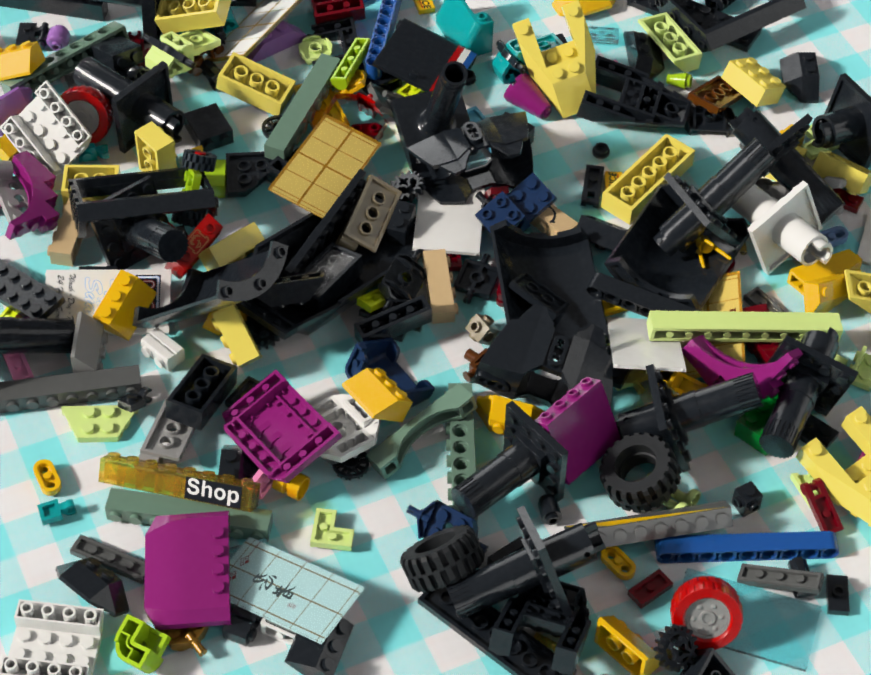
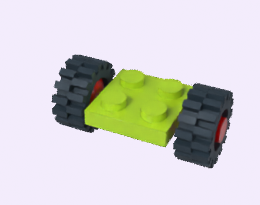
(195, 162)

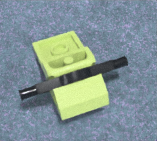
(179, 49)

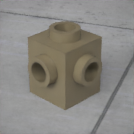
(482, 329)

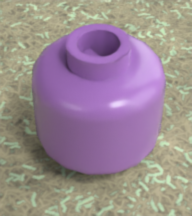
(58, 37)

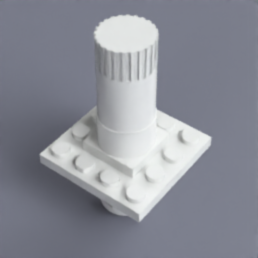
(784, 227)

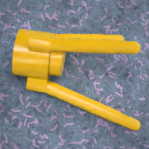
(705, 246)

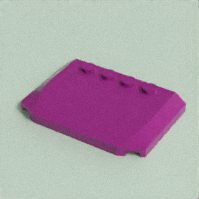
(278, 428)
(188, 570)

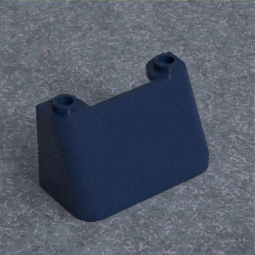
(384, 355)

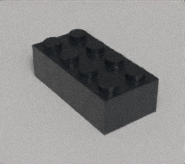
(201, 392)

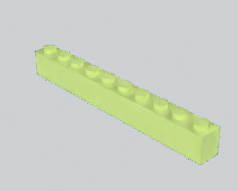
(738, 326)

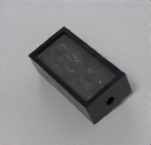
(341, 270)

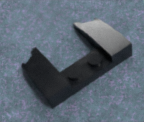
(339, 29)

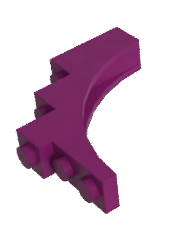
(41, 198)
(719, 367)

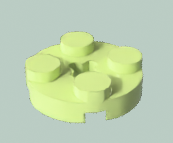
(309, 43)

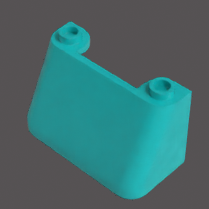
(465, 27)

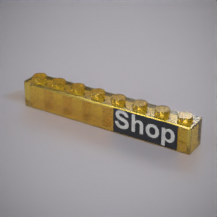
(179, 482)

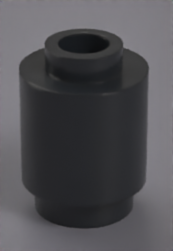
(549, 509)

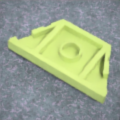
(97, 423)

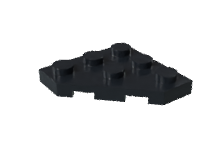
(245, 172)

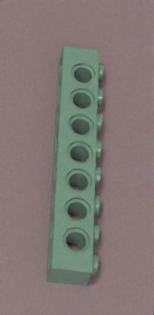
(65, 59)
(461, 448)

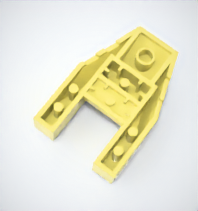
(566, 69)
(850, 486)

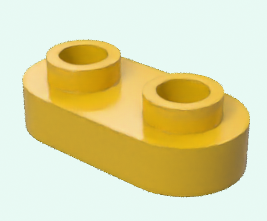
(48, 478)
(618, 563)

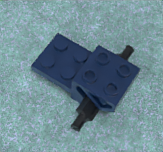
(518, 206)

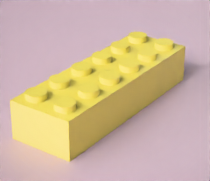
(636, 186)

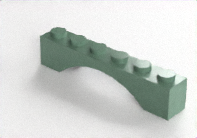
(451, 406)

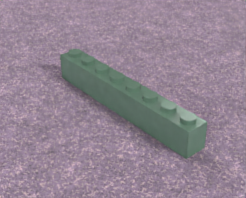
(302, 109)
(144, 507)

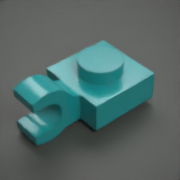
(93, 151)
(53, 511)

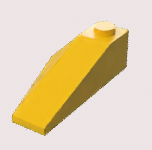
(825, 293)

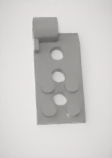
(9, 197)
(159, 433)

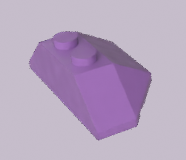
(281, 38)
(14, 103)

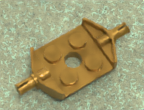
(187, 638)

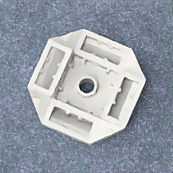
(356, 426)

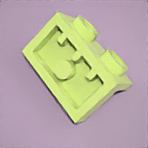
(863, 367)

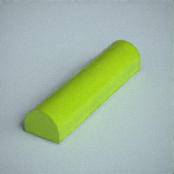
(350, 63)

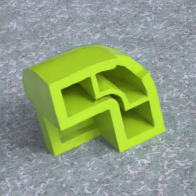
(140, 644)

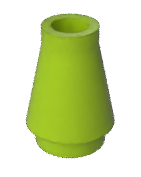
(680, 80)

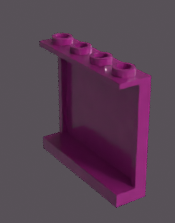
(582, 425)

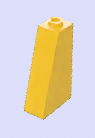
(837, 264)

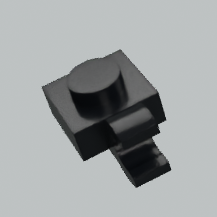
(133, 402)

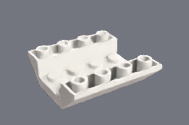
(48, 130)
(54, 639)

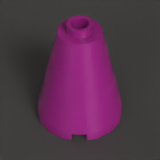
(528, 96)

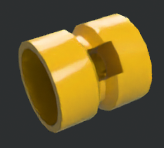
(295, 488)

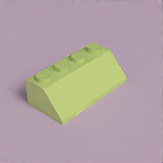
(672, 41)

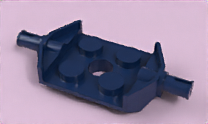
(437, 515)

